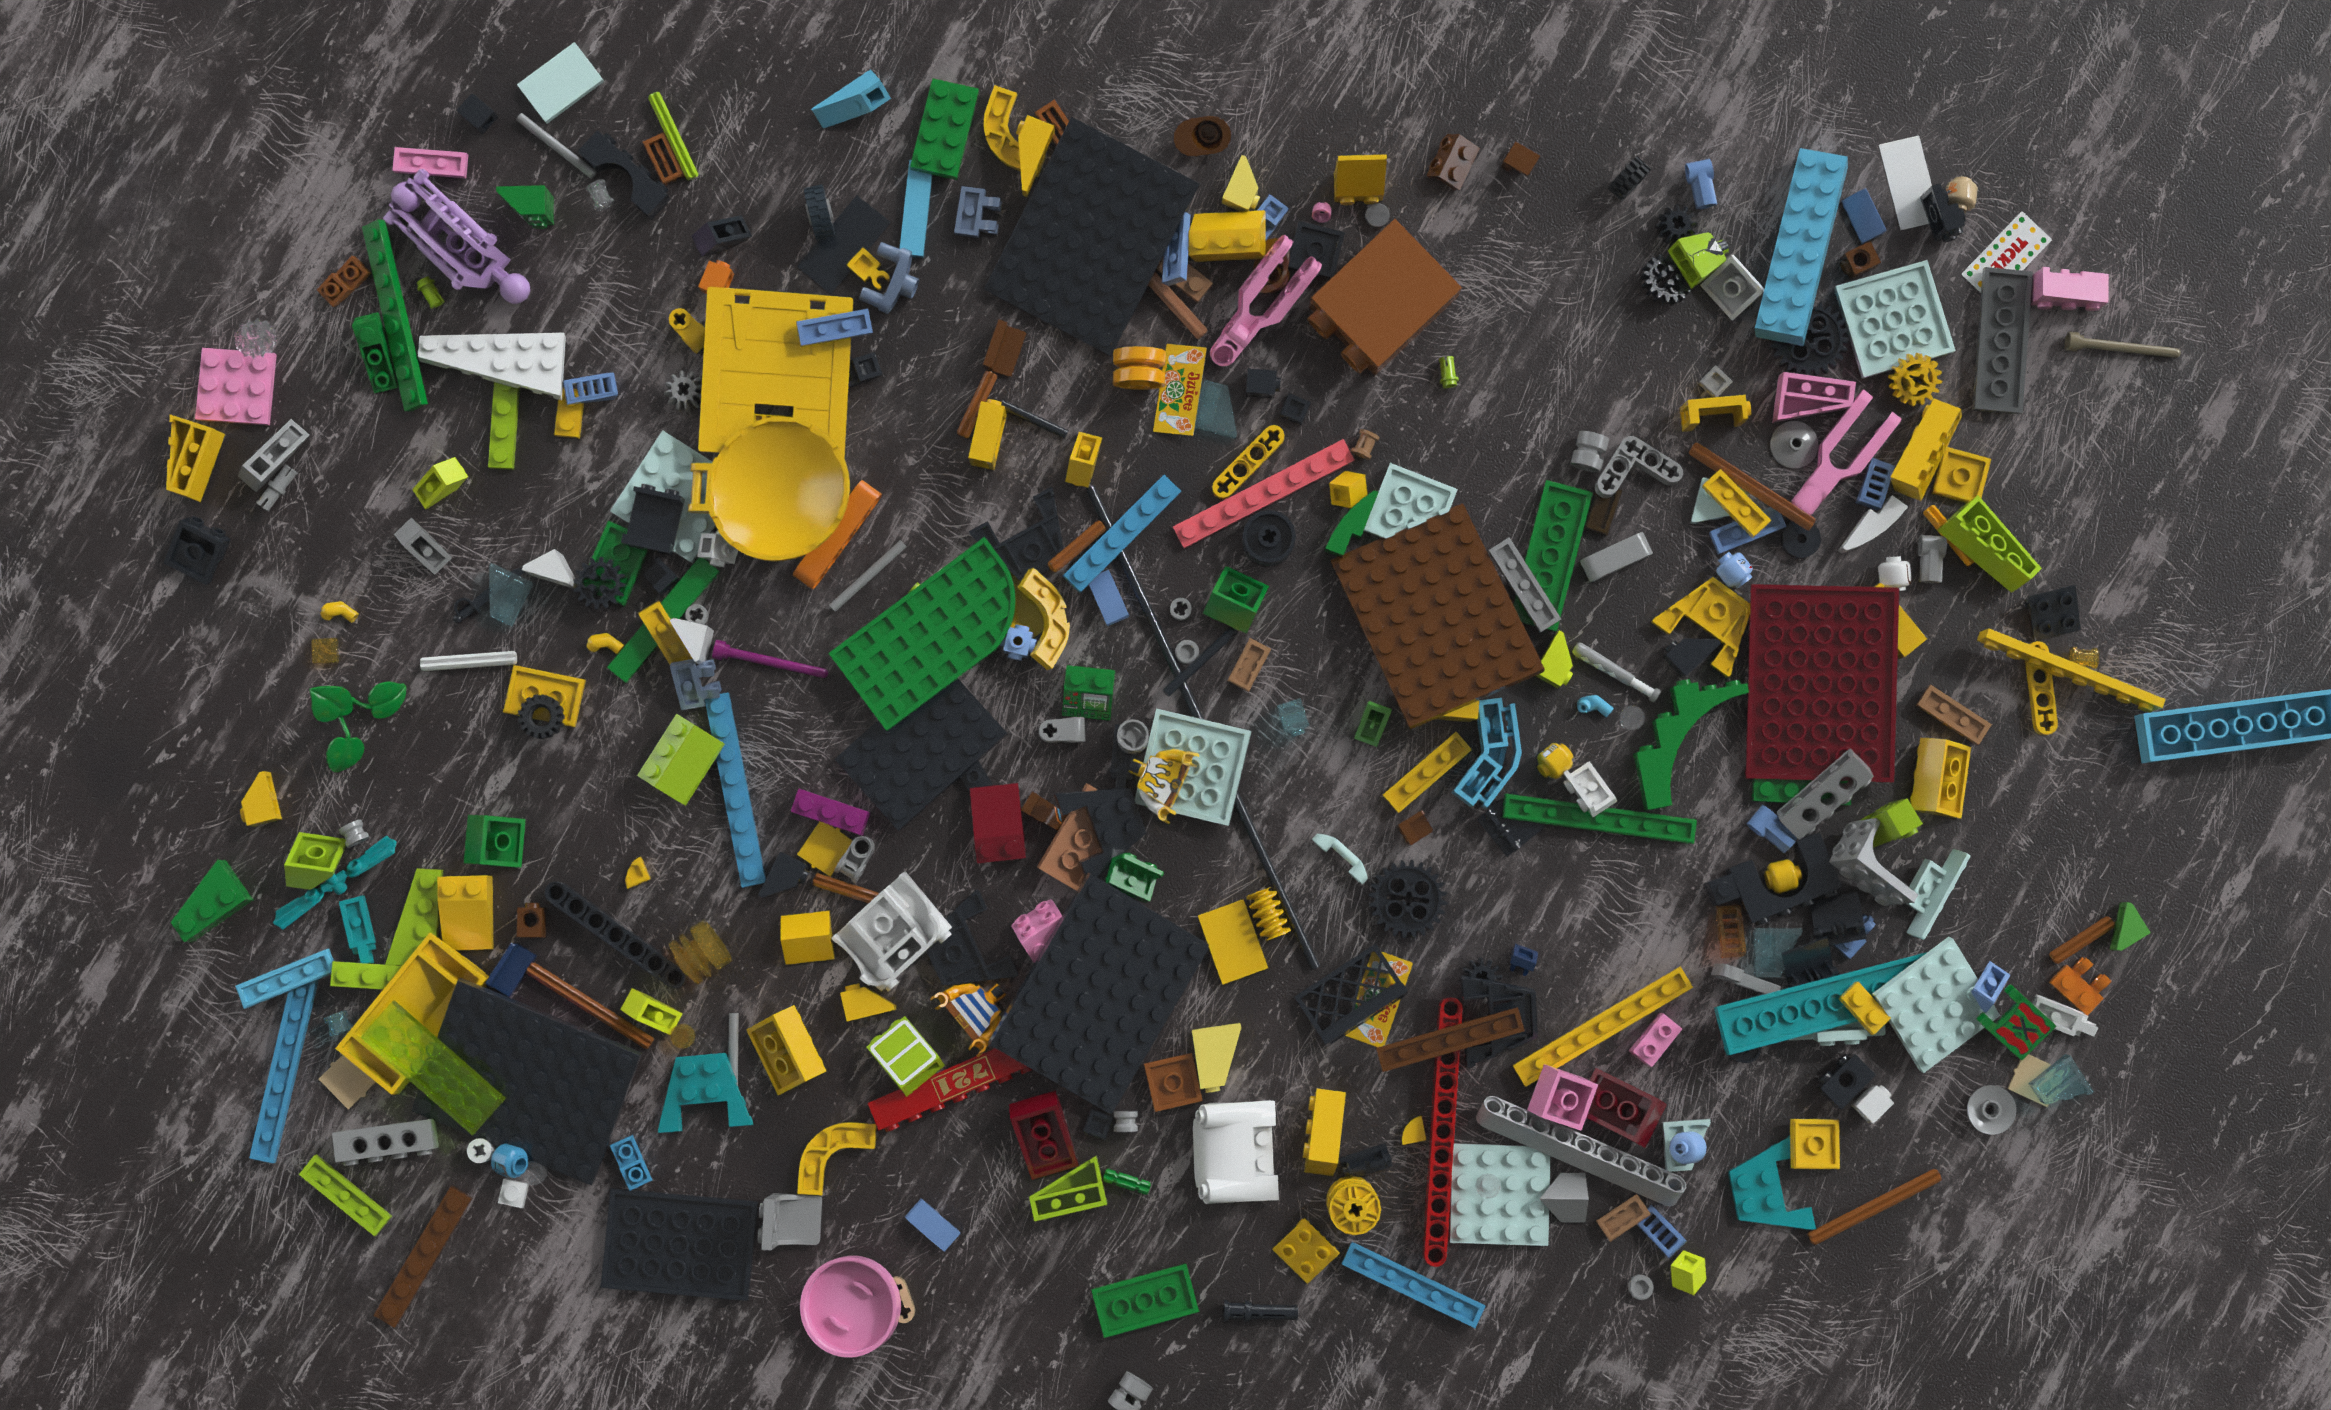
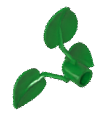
(336, 702)

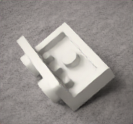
(1590, 789)

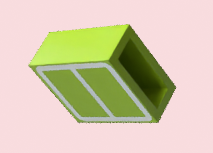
(905, 1055)

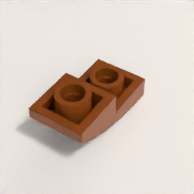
(344, 281)

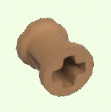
(1365, 444)

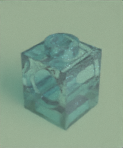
(1293, 717)

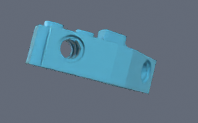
(1493, 751)

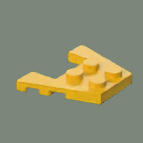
(1715, 611)

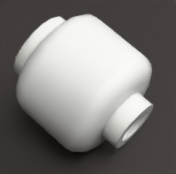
(1895, 573)

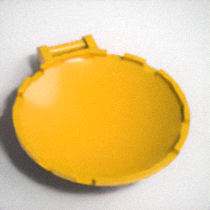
(774, 489)

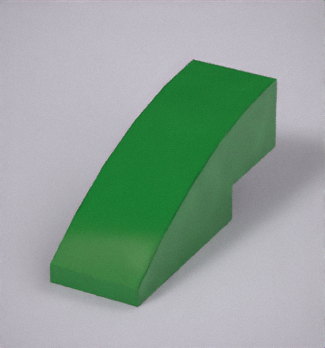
(1351, 525)

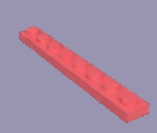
(1263, 494)

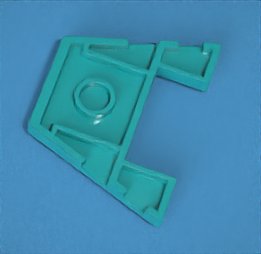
(699, 1081)
(1759, 1192)

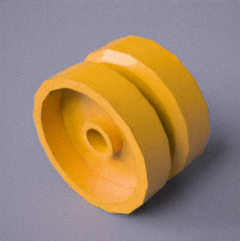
(1139, 368)

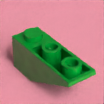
(375, 352)

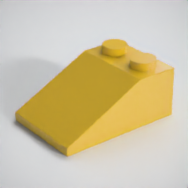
(1359, 179)
(466, 911)

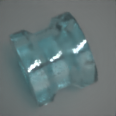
(338, 1023)

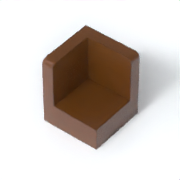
(1520, 159)
(1415, 828)

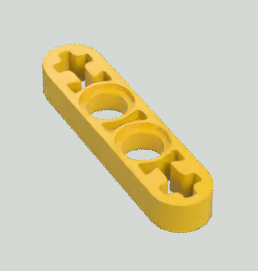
(1246, 460)
(2041, 688)

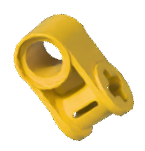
(691, 332)

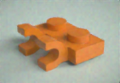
(2078, 991)

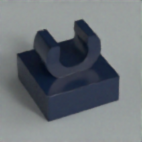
(1523, 958)

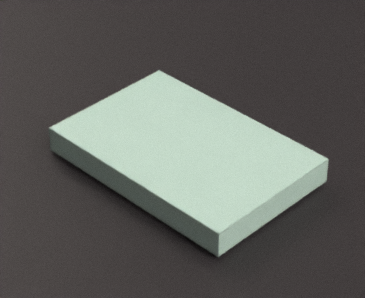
(560, 82)

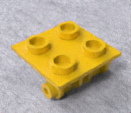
(1306, 1250)

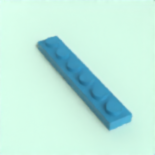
(1122, 533)
(1413, 1284)

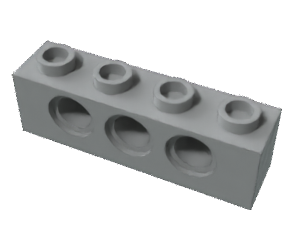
(1827, 782)
(346, 1141)

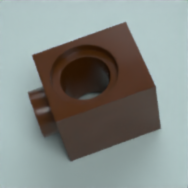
(1866, 253)
(539, 929)

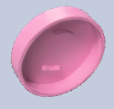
(850, 1306)

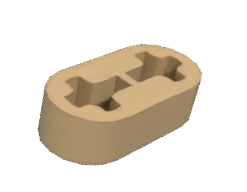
(906, 1299)

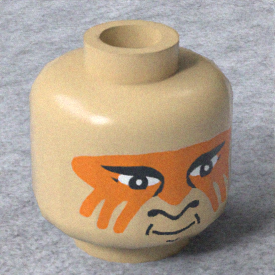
(1962, 191)

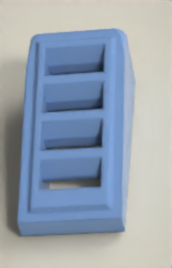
(608, 378)
(1867, 501)
(1673, 1232)

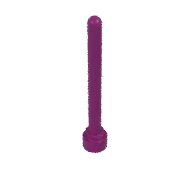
(723, 650)

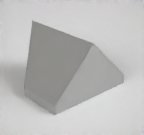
(1567, 1197)

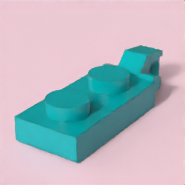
(358, 928)

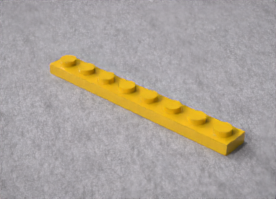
(2062, 667)
(1603, 1025)

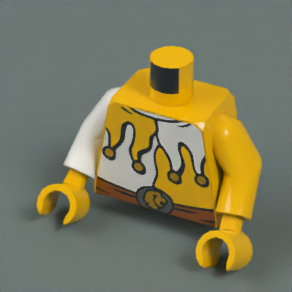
(1162, 779)

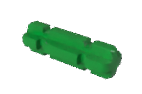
(1126, 1181)

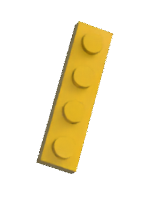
(1427, 772)

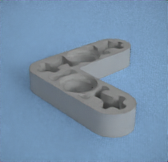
(1629, 459)
(1738, 977)

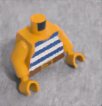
(973, 1010)

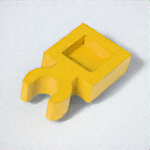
(866, 267)

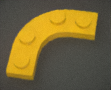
(997, 131)
(1055, 624)
(824, 1145)

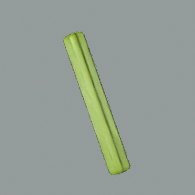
(673, 135)

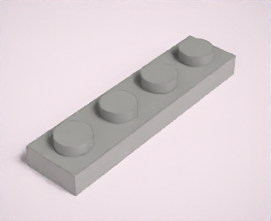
(1524, 585)

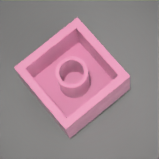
(1562, 1097)

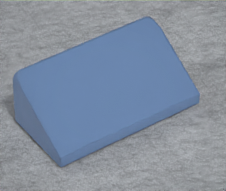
(1863, 216)
(1989, 986)

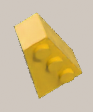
(191, 457)
(1324, 1132)

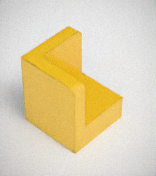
(1348, 489)

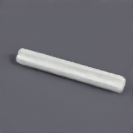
(468, 661)

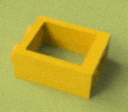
(988, 434)

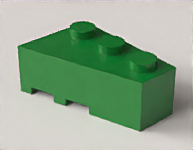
(211, 903)

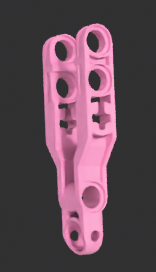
(1243, 325)
(1826, 475)

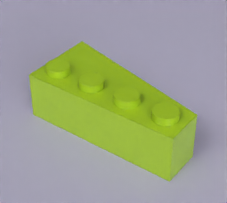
(1990, 544)

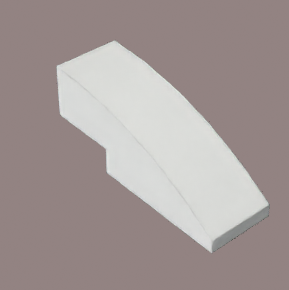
(1873, 524)

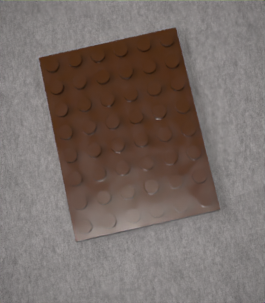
(1437, 616)

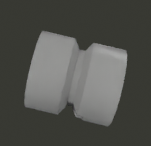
(1589, 451)
(1132, 736)
(1133, 1386)

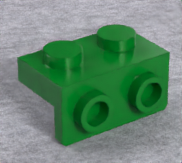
(1133, 876)

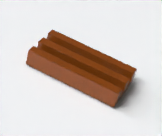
(1038, 113)
(672, 177)

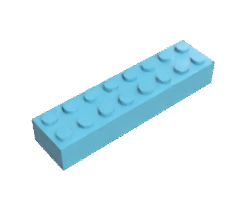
(1801, 247)
(2234, 726)

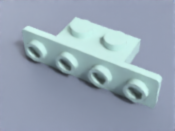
(1933, 888)
(1849, 1033)

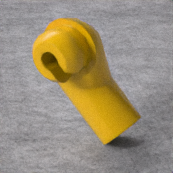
(333, 609)
(604, 640)

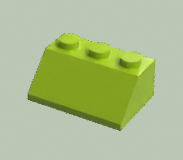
(681, 759)

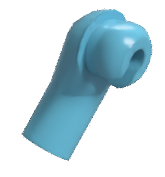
(1592, 703)

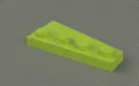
(418, 916)

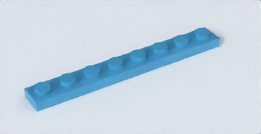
(736, 792)
(283, 1073)

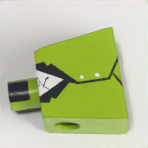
(1698, 256)

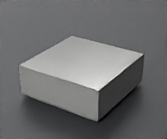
(1715, 382)

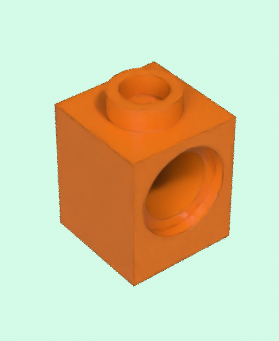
(716, 275)

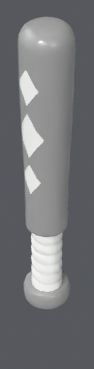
(1605, 665)

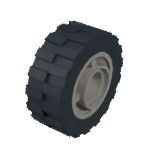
(819, 212)

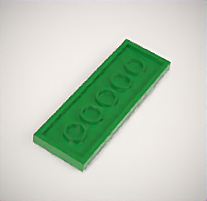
(1555, 543)

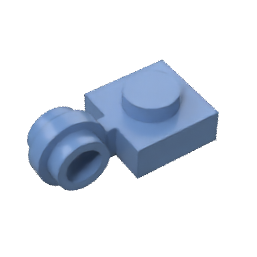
(1850, 948)

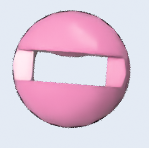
(1321, 217)

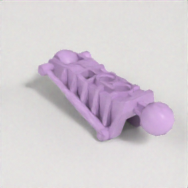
(408, 196)

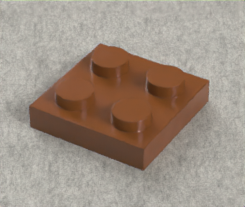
(1173, 1082)

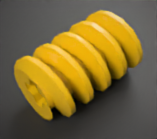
(1268, 914)

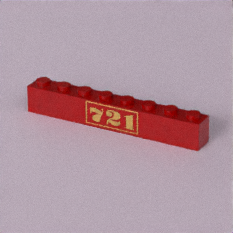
(944, 1086)

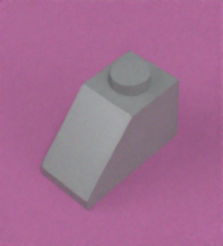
(422, 546)

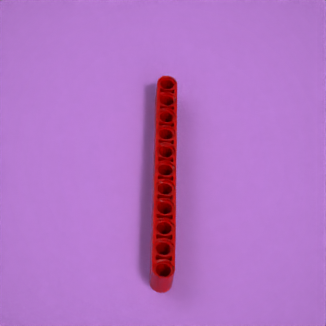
(1446, 1143)

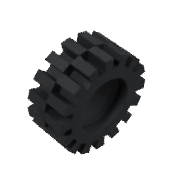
(1629, 178)
(551, 727)

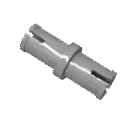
(276, 487)

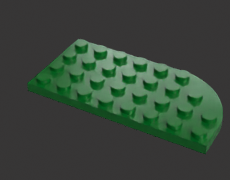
(931, 635)

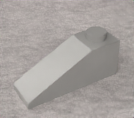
(272, 455)

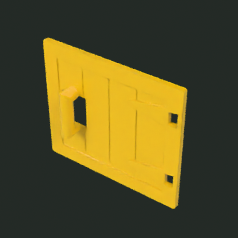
(758, 359)

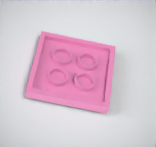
(235, 387)

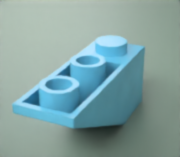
(851, 101)

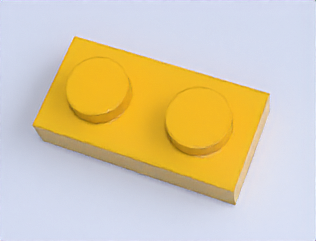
(569, 418)
(1864, 1008)

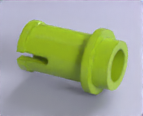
(431, 294)
(1448, 374)

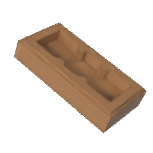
(1249, 665)
(1623, 1217)

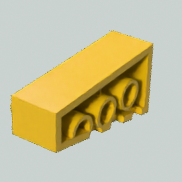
(1925, 449)

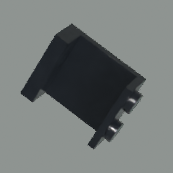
(654, 520)

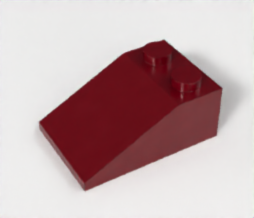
(997, 823)
(1624, 1108)
(1043, 1135)

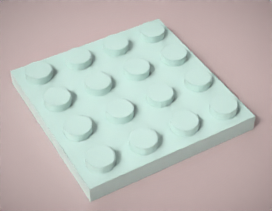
(1894, 317)
(669, 467)
(1213, 784)
(1933, 1004)
(1516, 1212)

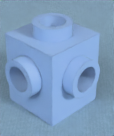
(1023, 650)

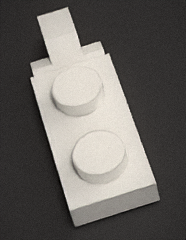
(2064, 1017)

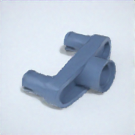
(901, 281)

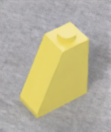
(1214, 1054)

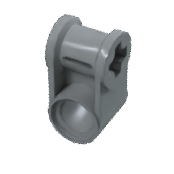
(1068, 730)
(855, 860)

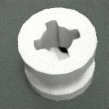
(485, 1150)

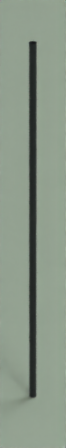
(1196, 713)

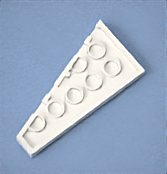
(508, 359)

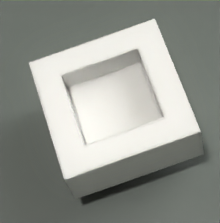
(513, 1193)

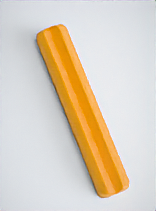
(1937, 520)

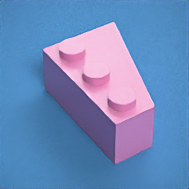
(2069, 289)
(1810, 395)

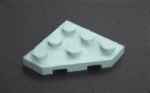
(1407, 501)

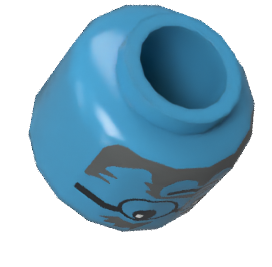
(509, 1161)

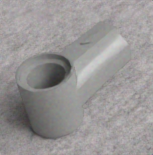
(1932, 551)

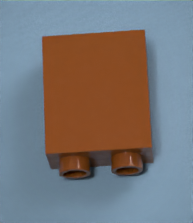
(1382, 299)

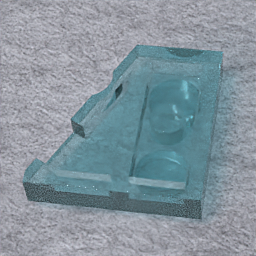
(1215, 410)
(506, 594)
(1768, 947)
(2060, 1081)

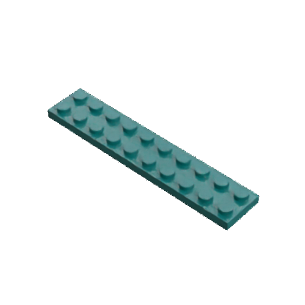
(1798, 1009)

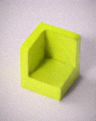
(1688, 1272)

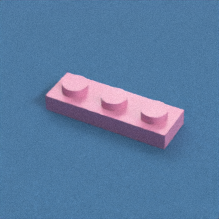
(433, 161)

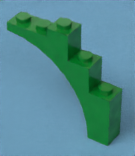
(1689, 704)

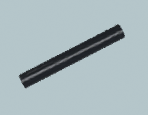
(1034, 419)

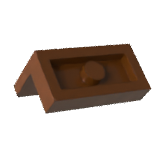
(1004, 349)

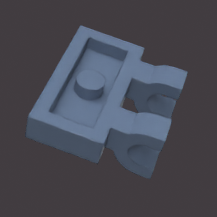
(970, 212)
(688, 684)

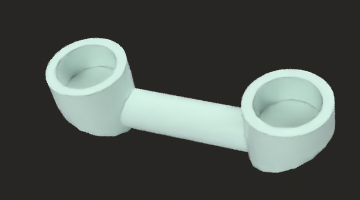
(1358, 870)

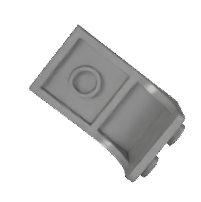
(1857, 862)
(790, 1220)

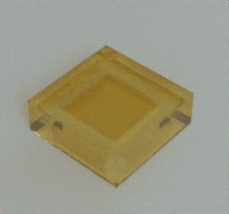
(325, 651)

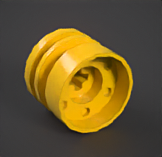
(1350, 1191)

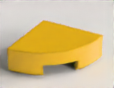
(636, 873)
(1414, 1131)

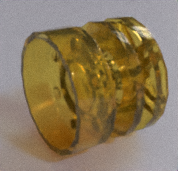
(700, 952)

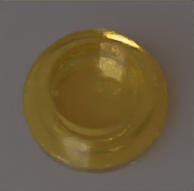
(682, 1036)

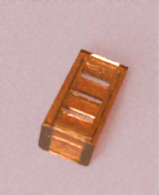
(1730, 952)

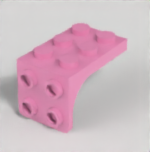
(1036, 927)

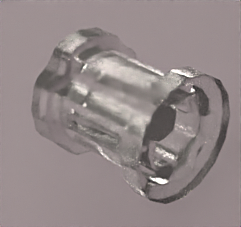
(600, 195)

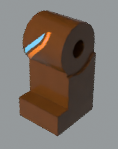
(1043, 811)

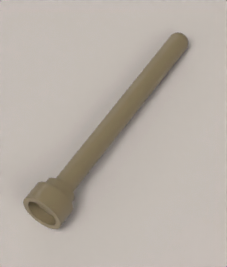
(2075, 341)

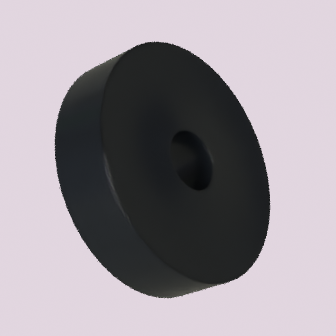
(1800, 550)

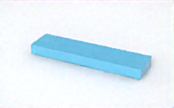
(916, 212)
(285, 979)

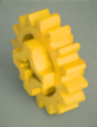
(1920, 370)

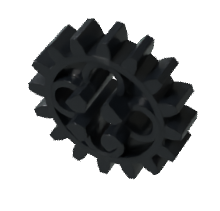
(1653, 277)
(610, 574)

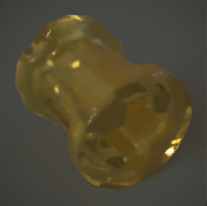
(2084, 657)

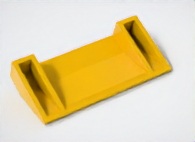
(424, 991)

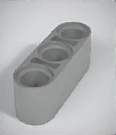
(1616, 557)

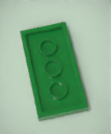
(944, 129)
(1145, 1300)

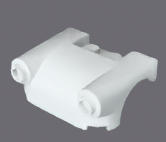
(892, 932)
(1235, 1152)

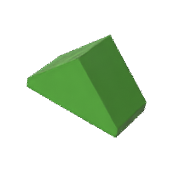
(1372, 723)
(2128, 927)

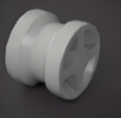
(354, 833)
(1125, 1121)

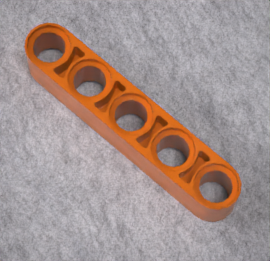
(819, 561)

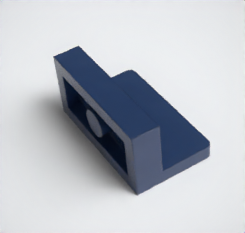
(511, 969)

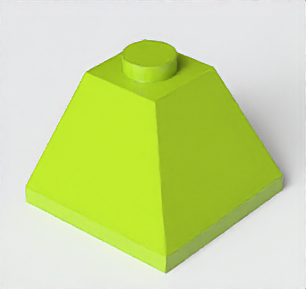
(312, 860)

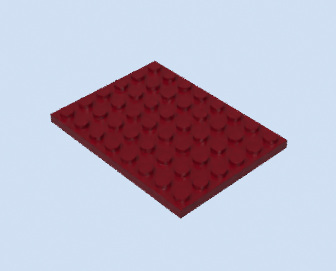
(1821, 679)

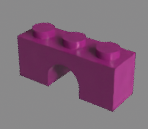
(830, 812)

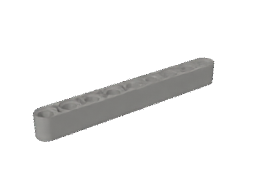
(1581, 1151)

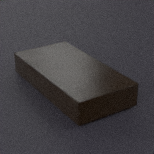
(1602, 512)

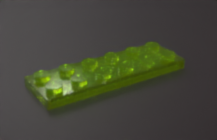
(433, 1067)

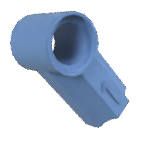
(1700, 177)
(1767, 825)

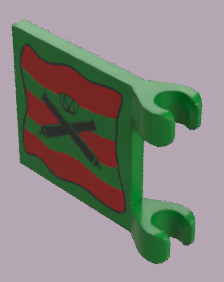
(2020, 1026)

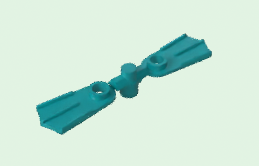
(336, 883)

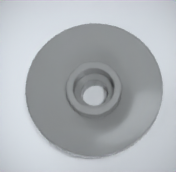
(1786, 453)
(2003, 1109)

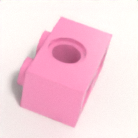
(1655, 1039)

